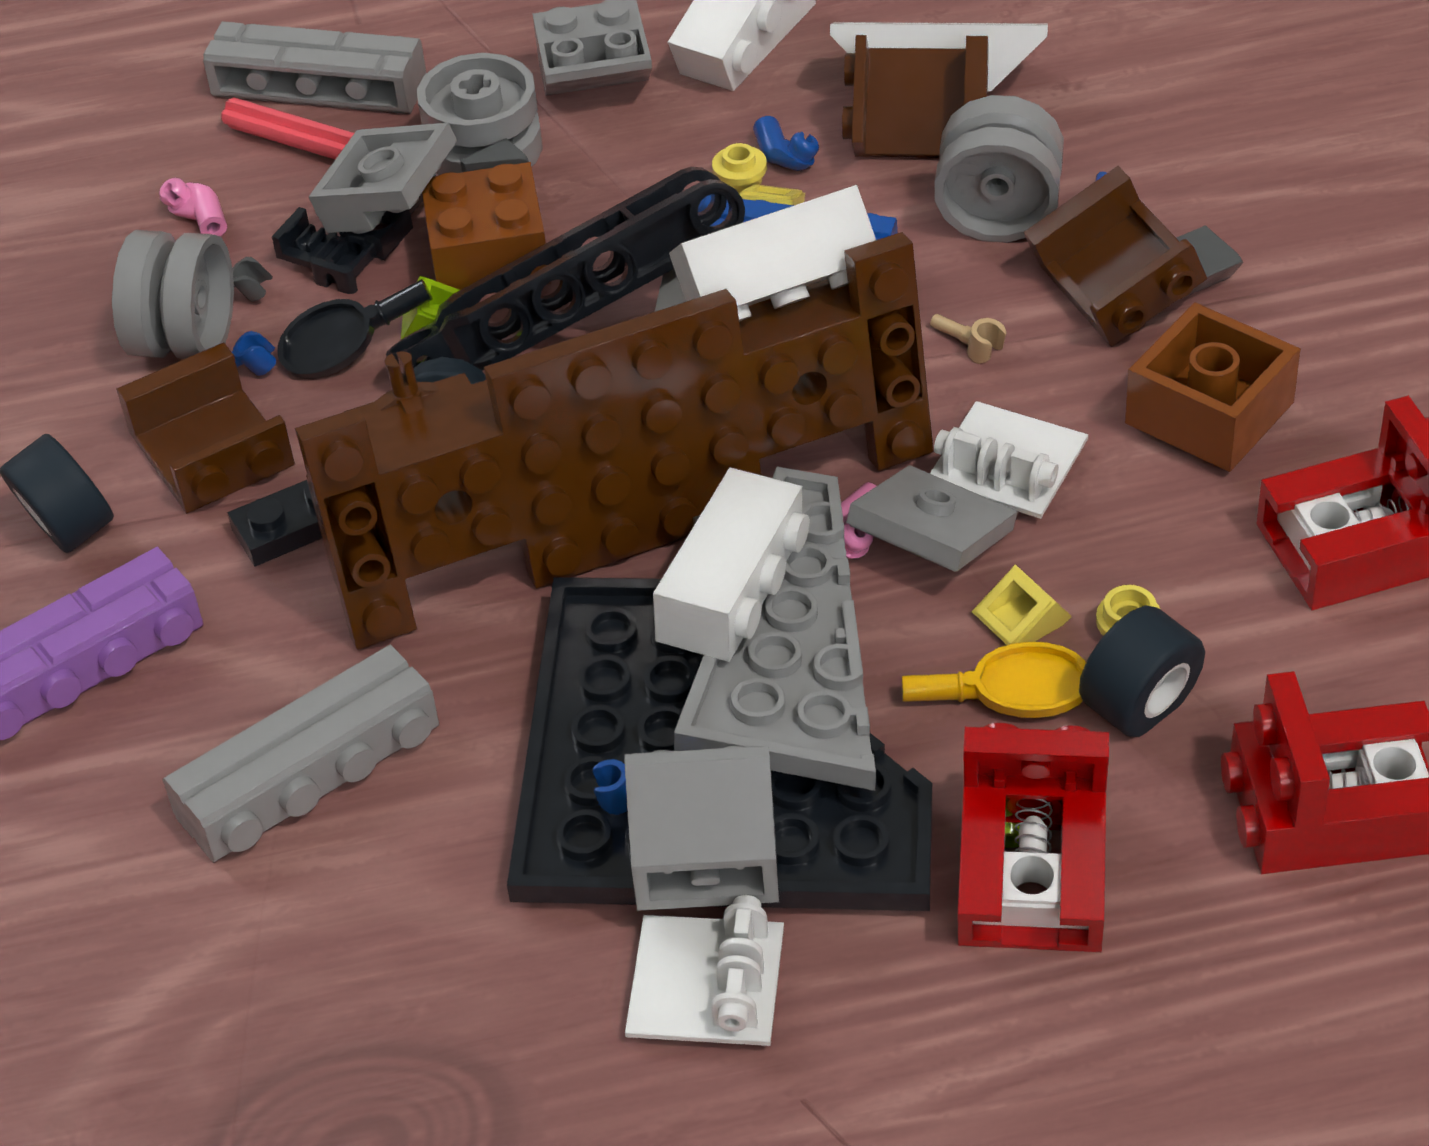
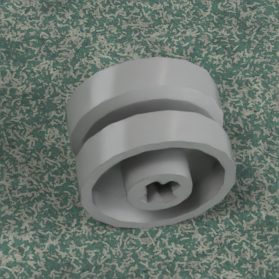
(484, 102)
(998, 168)
(172, 293)

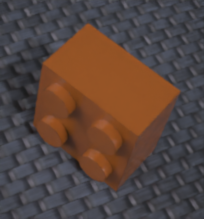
(481, 221)
(1212, 386)

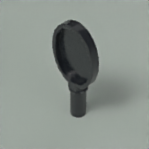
(340, 331)

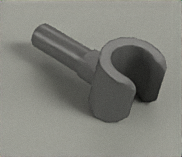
(247, 278)

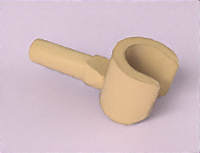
(980, 337)

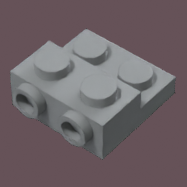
(379, 174)

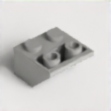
(591, 46)
(701, 827)

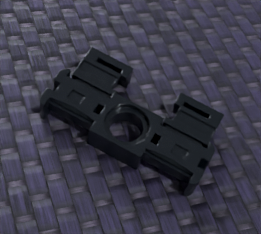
(339, 257)

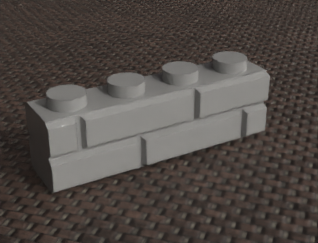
(315, 67)
(302, 753)

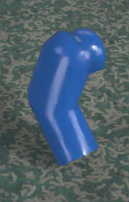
(793, 154)

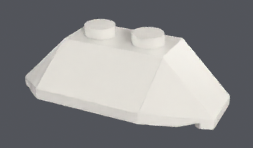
(1007, 41)

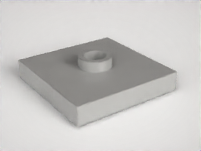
(931, 518)

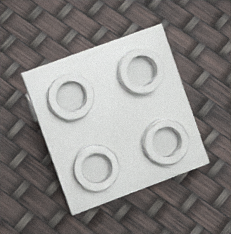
(1008, 457)
(707, 977)

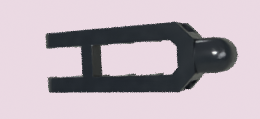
(635, 231)

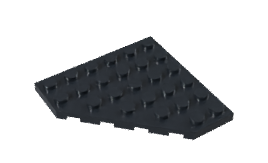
(619, 693)

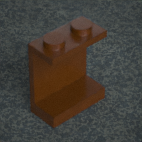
(909, 95)
(203, 428)

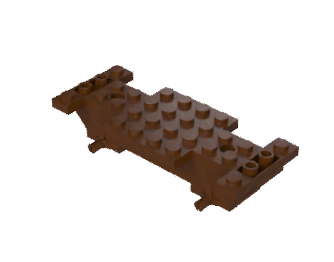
(610, 433)

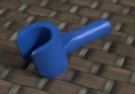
(254, 352)
(612, 783)

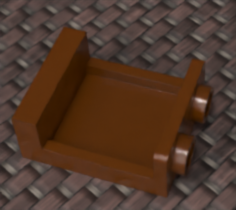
(1114, 257)

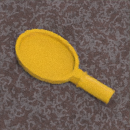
(1011, 680)

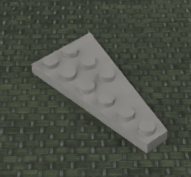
(802, 668)

